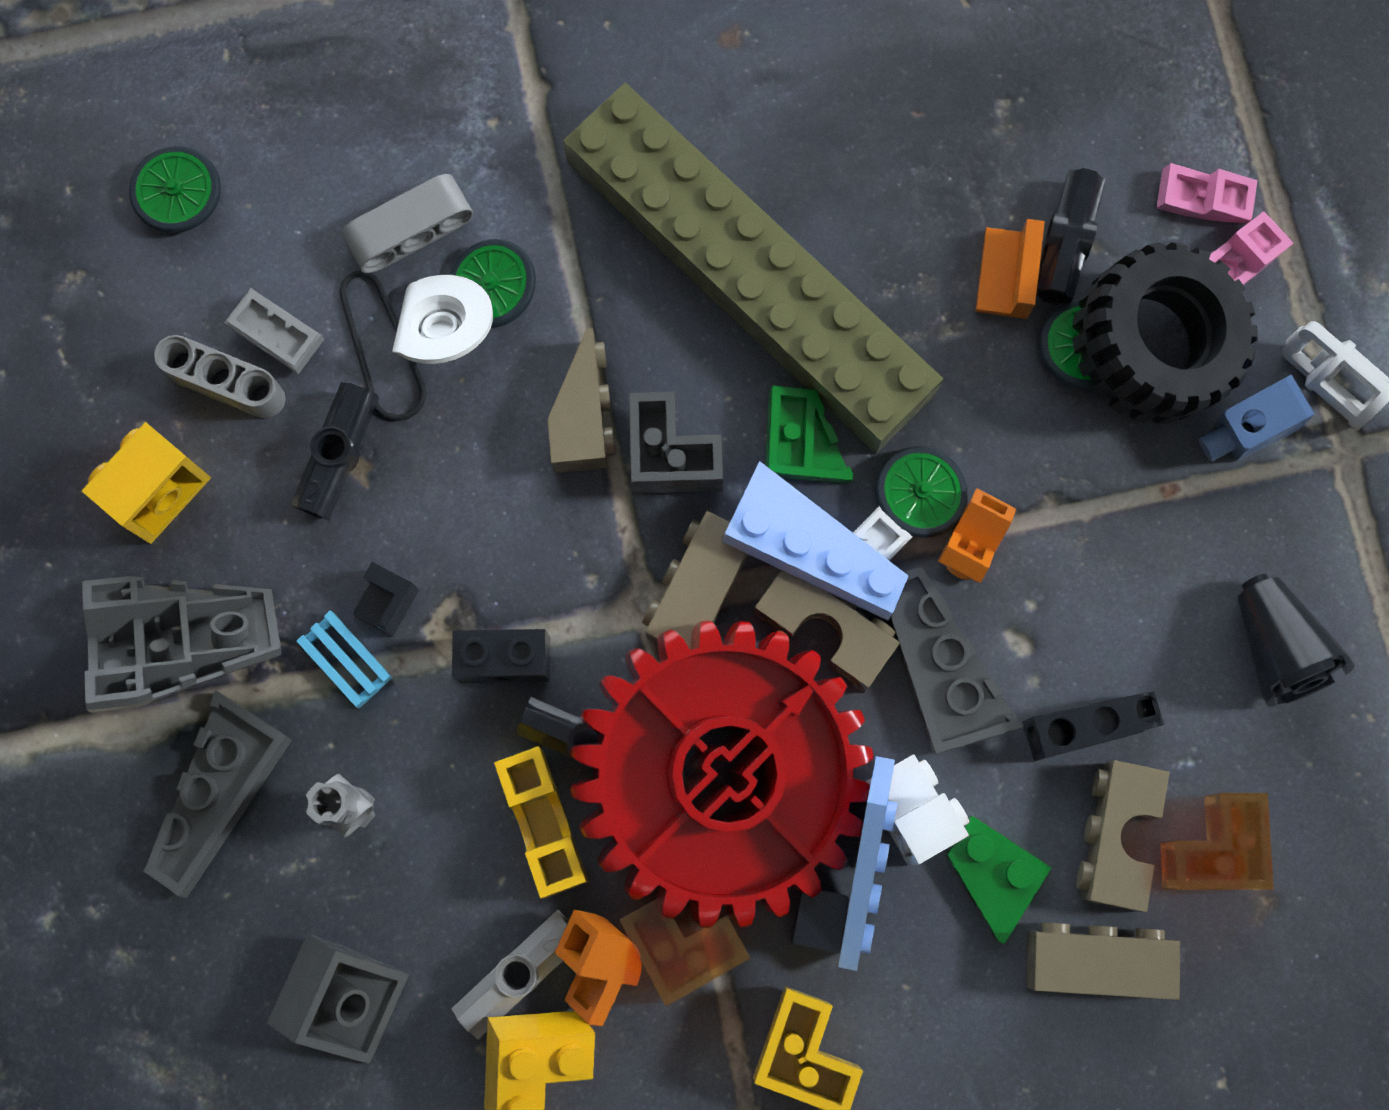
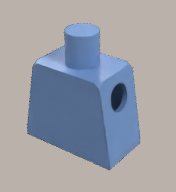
(1271, 415)

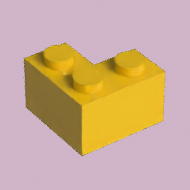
(534, 1051)
(792, 1058)

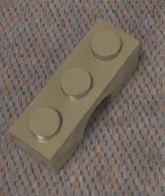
(862, 643)
(1109, 873)

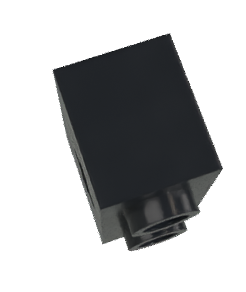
(501, 655)

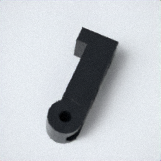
(1091, 725)

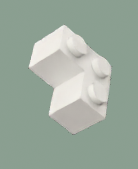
(923, 819)

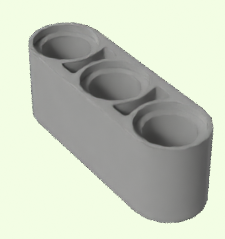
(407, 223)
(206, 362)

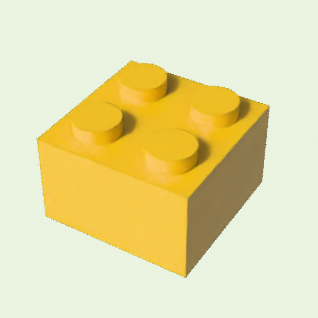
(145, 483)

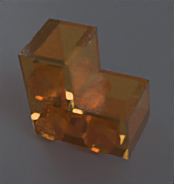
(1235, 849)
(681, 962)

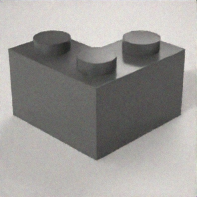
(668, 461)

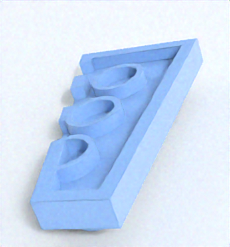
(805, 541)
(871, 858)

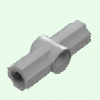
(340, 805)
(495, 993)

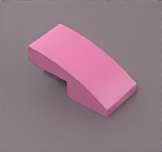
(1212, 197)
(1252, 248)

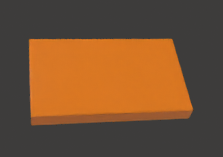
(1010, 270)

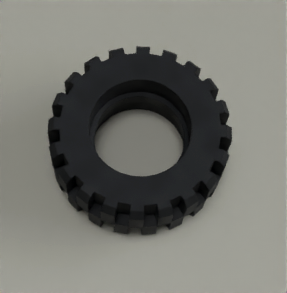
(1206, 304)

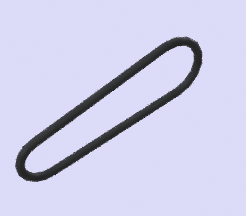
(358, 348)

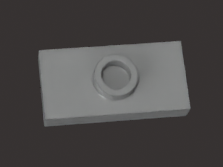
(274, 331)

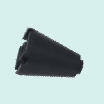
(1287, 642)

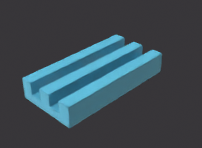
(319, 631)

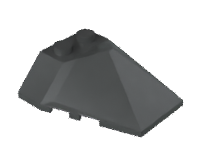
(169, 638)

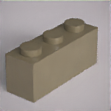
(696, 583)
(1103, 962)

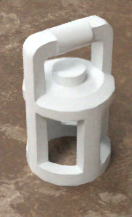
(1328, 363)

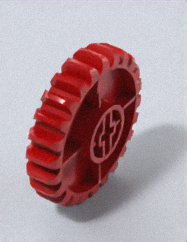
(793, 739)

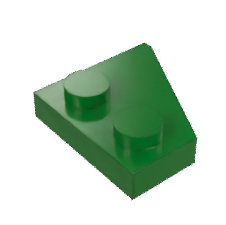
(801, 439)
(996, 876)

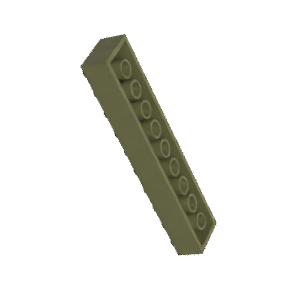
(751, 267)

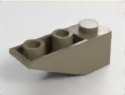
(576, 418)

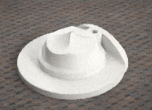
(442, 319)

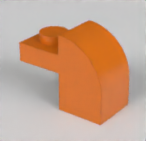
(977, 536)
(601, 961)

